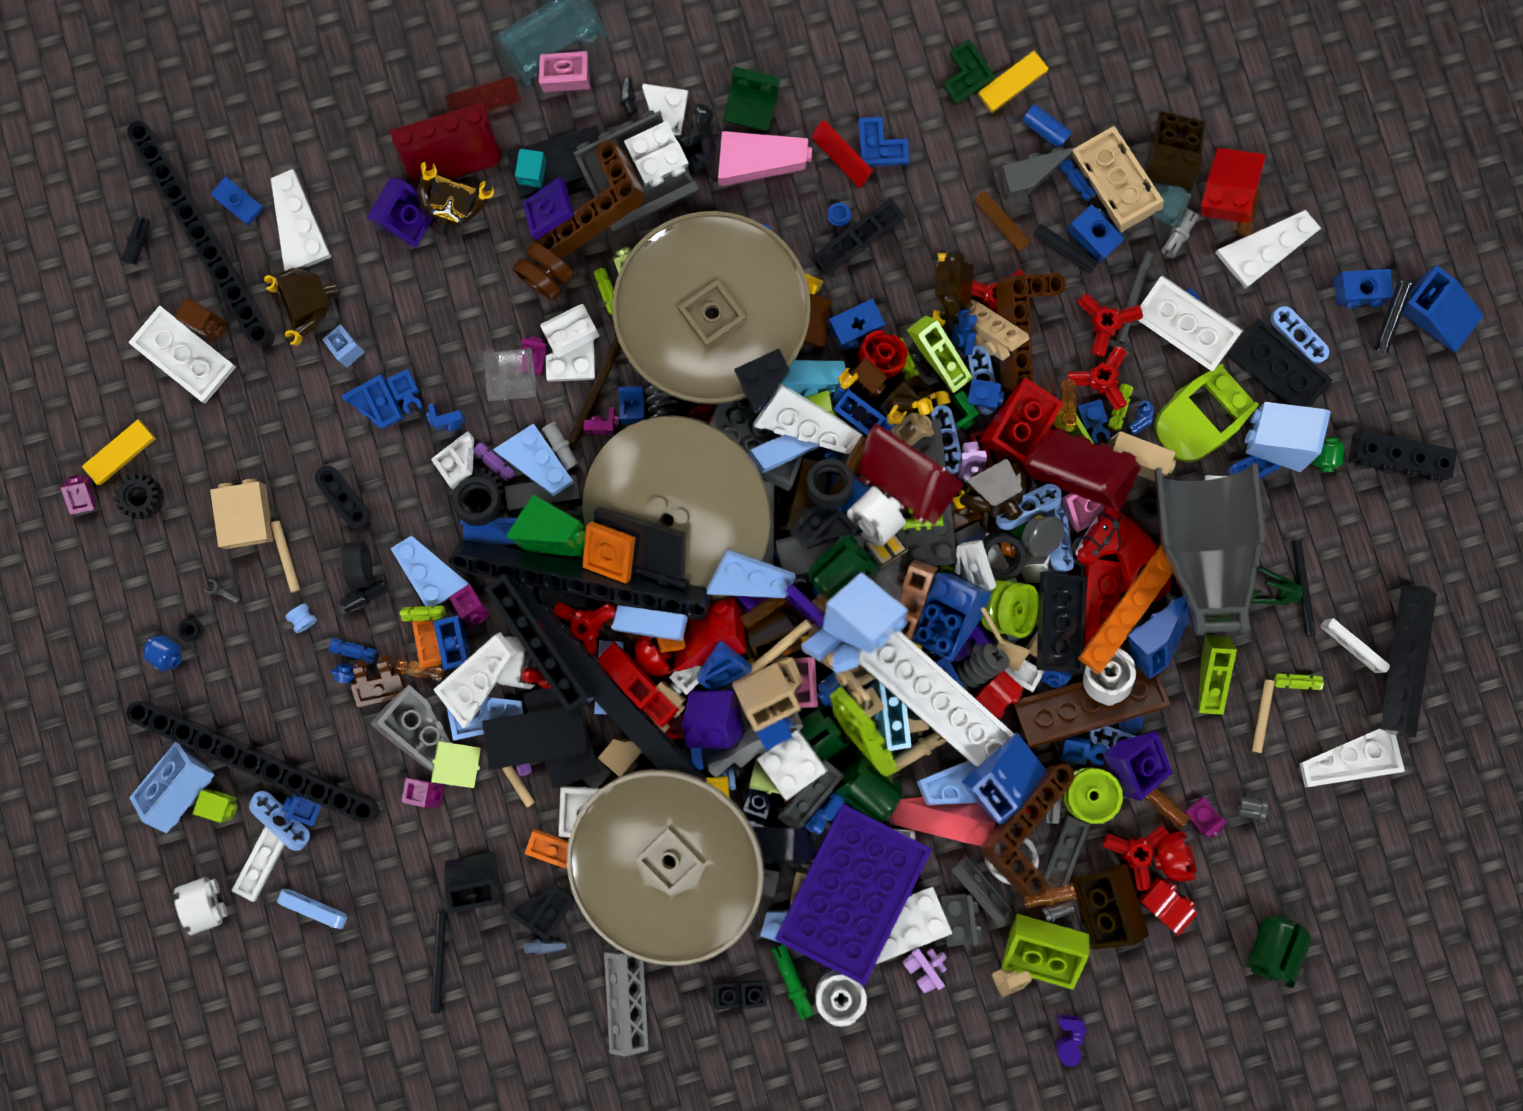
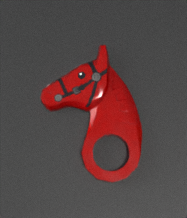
(1118, 534)

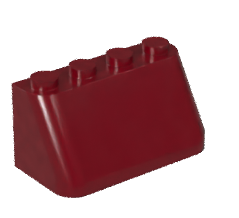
(453, 141)
(1083, 468)
(906, 475)

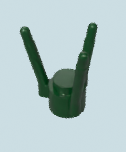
(1286, 590)

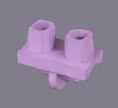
(971, 461)
(930, 979)

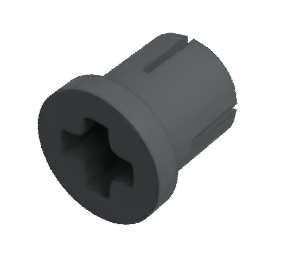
(1253, 808)

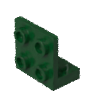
(751, 99)

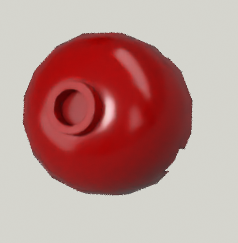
(884, 352)
(651, 660)
(1176, 858)

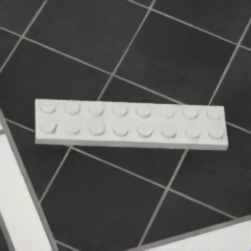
(936, 698)

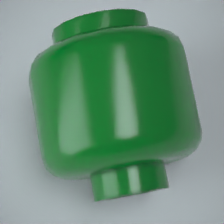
(1331, 455)

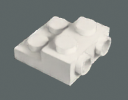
(656, 154)

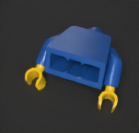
(858, 411)

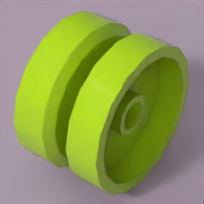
(1012, 608)
(1106, 800)

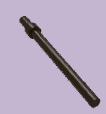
(595, 391)

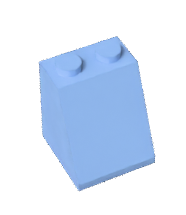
(1287, 434)
(864, 615)

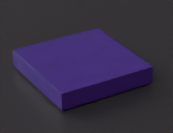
(548, 208)
(804, 606)

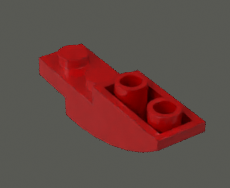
(637, 684)

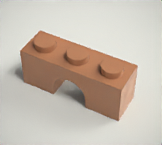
(915, 593)

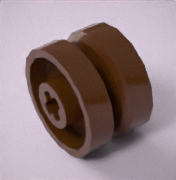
(543, 271)

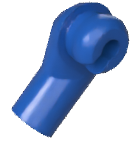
(1144, 418)

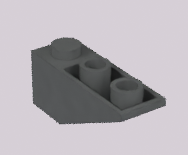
(1024, 176)

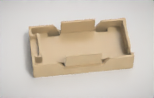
(1117, 179)

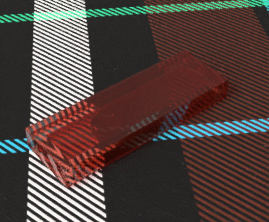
(491, 94)

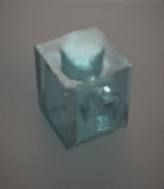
(1175, 203)

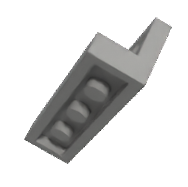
(621, 1003)

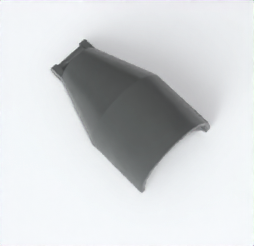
(1213, 544)

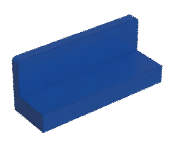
(492, 533)

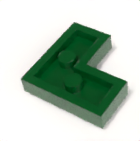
(973, 73)

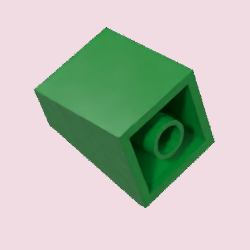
(547, 530)

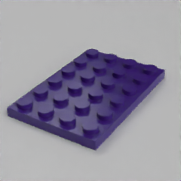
(853, 894)

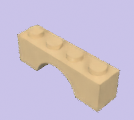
(623, 753)

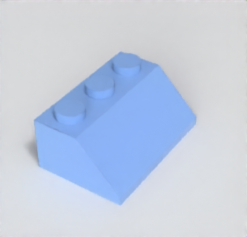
(171, 787)

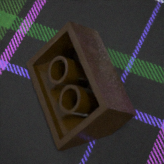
(795, 502)
(1110, 907)

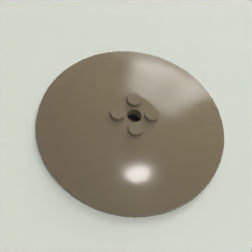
(703, 265)
(695, 477)
(640, 900)

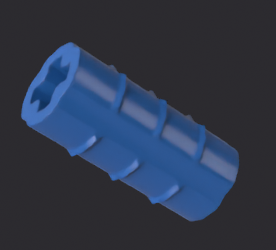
(1046, 126)

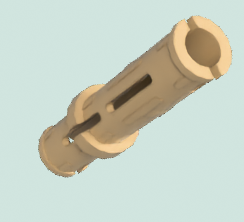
(916, 751)

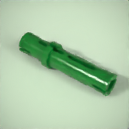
(792, 981)

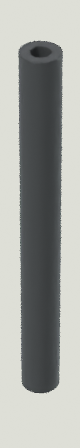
(1135, 293)

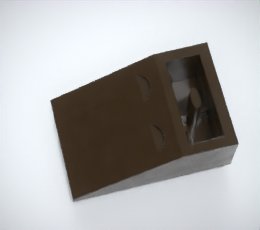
(1175, 150)

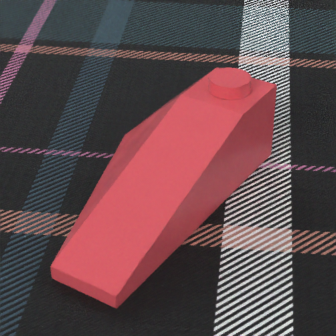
(952, 821)

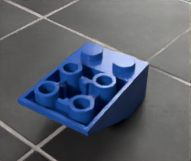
(1442, 308)
(950, 614)
(1158, 638)
(1005, 779)

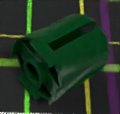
(840, 566)
(829, 743)
(868, 789)
(1279, 950)

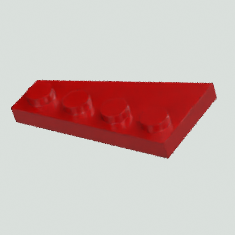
(1102, 594)

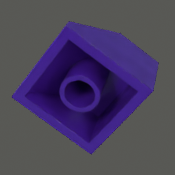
(400, 212)
(712, 719)
(1138, 764)

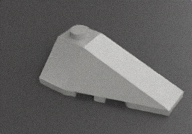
(411, 726)

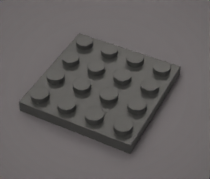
(737, 421)

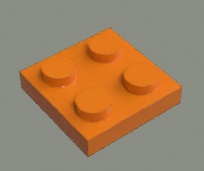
(608, 552)

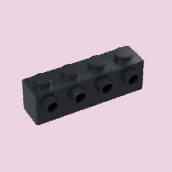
(1402, 456)

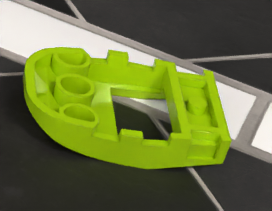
(1187, 430)
(861, 731)

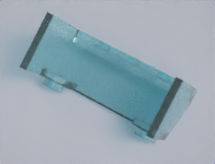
(547, 32)

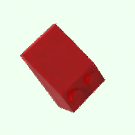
(1232, 185)
(1021, 422)
(703, 635)

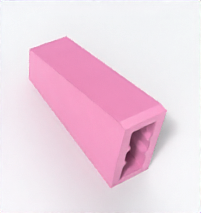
(760, 156)

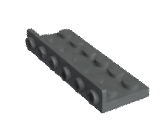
(937, 544)

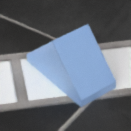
(343, 346)

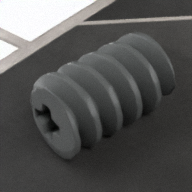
(660, 402)
(982, 666)

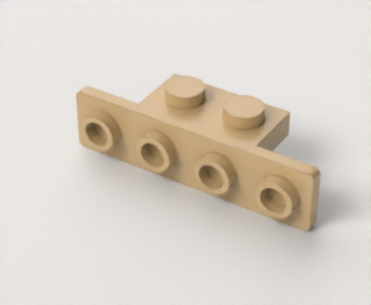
(995, 332)
(852, 678)

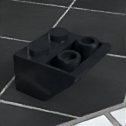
(785, 845)
(472, 882)

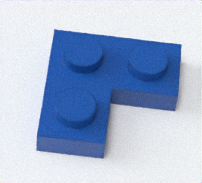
(875, 149)

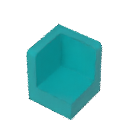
(530, 168)

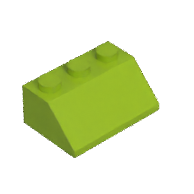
(1046, 951)

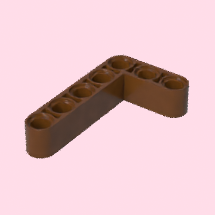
(603, 209)
(1014, 306)
(1023, 827)

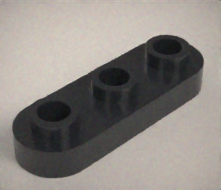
(335, 490)

